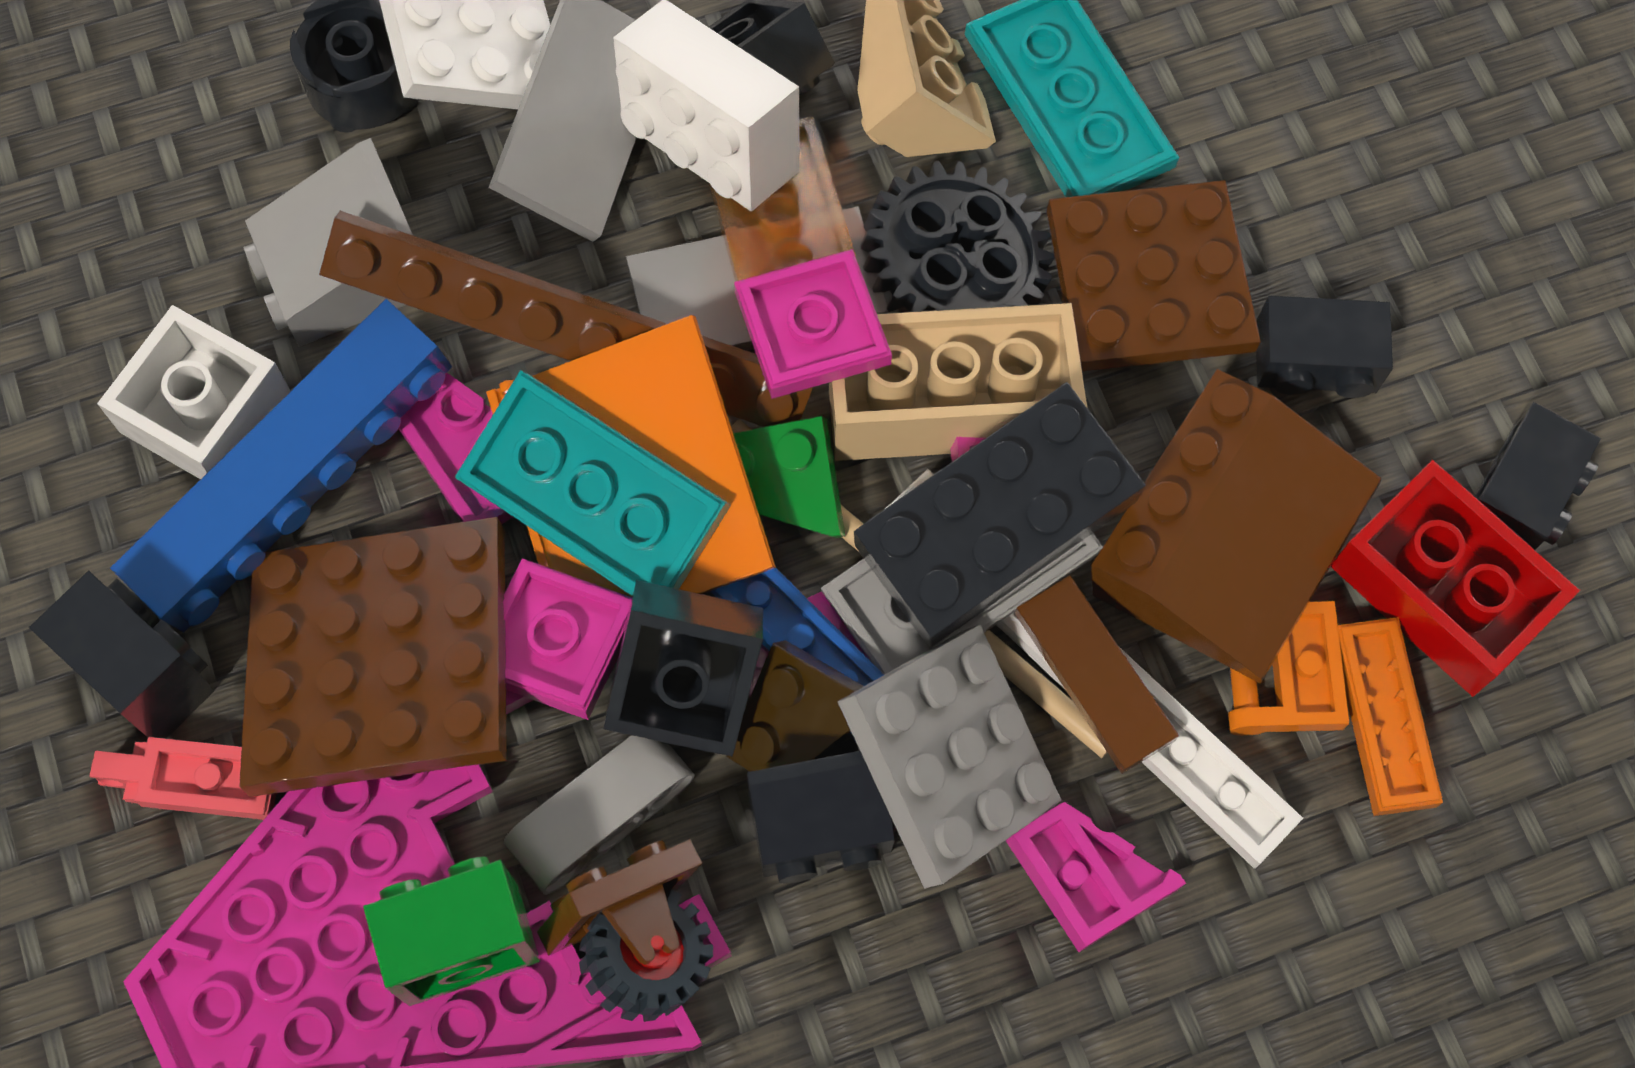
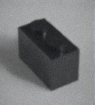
(1324, 345)
(1537, 473)

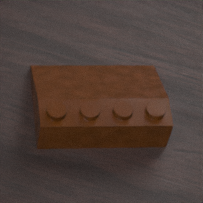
(1234, 527)

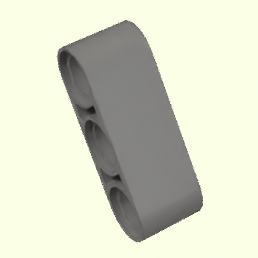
(597, 810)

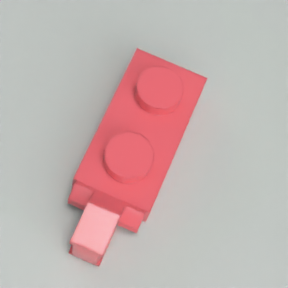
(181, 778)

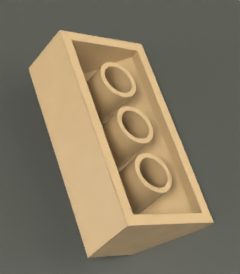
(953, 378)

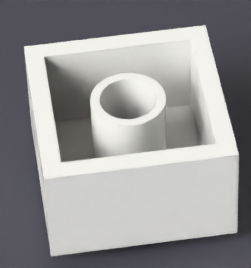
(192, 393)

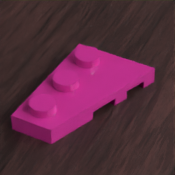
(442, 436)

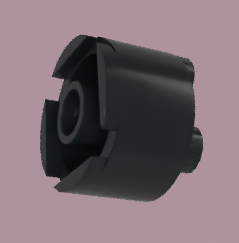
(348, 65)

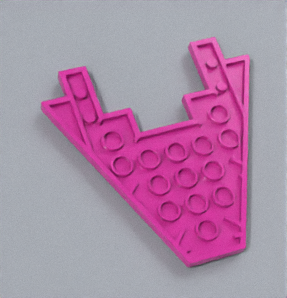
(286, 973)

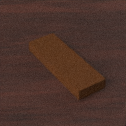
(1096, 674)

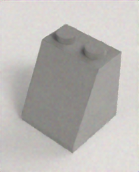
(294, 235)

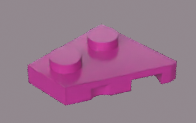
(1088, 874)

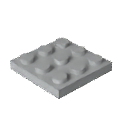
(950, 755)

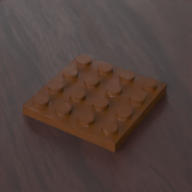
(376, 658)

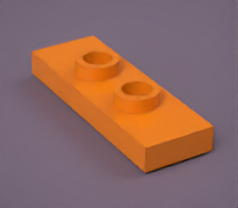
(1387, 718)

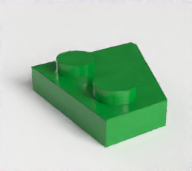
(794, 474)

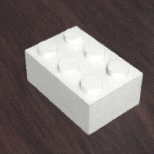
(708, 104)

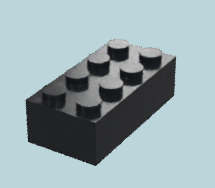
(998, 514)

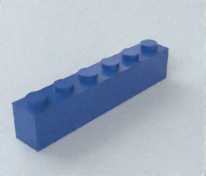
(283, 468)

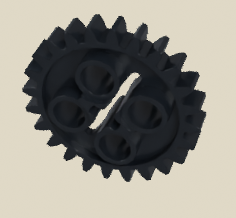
(955, 245)

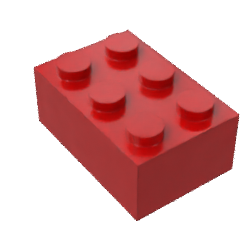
(1454, 578)

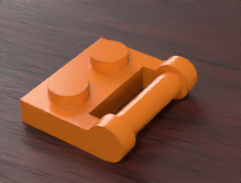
(1305, 680)

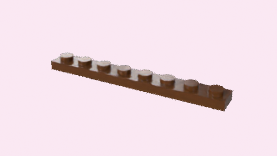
(525, 308)

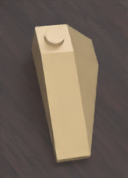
(912, 83)

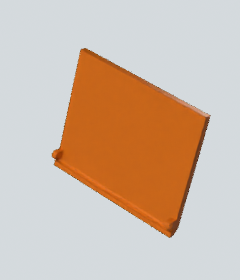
(668, 402)

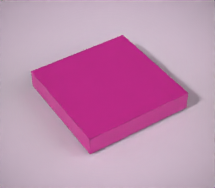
(812, 323)
(561, 637)

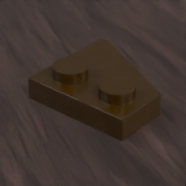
(792, 710)

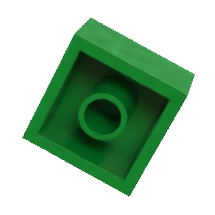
(450, 931)

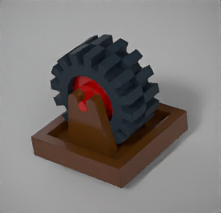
(634, 934)

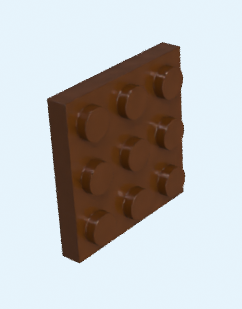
(1153, 275)

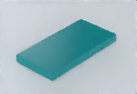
(1071, 96)
(591, 488)

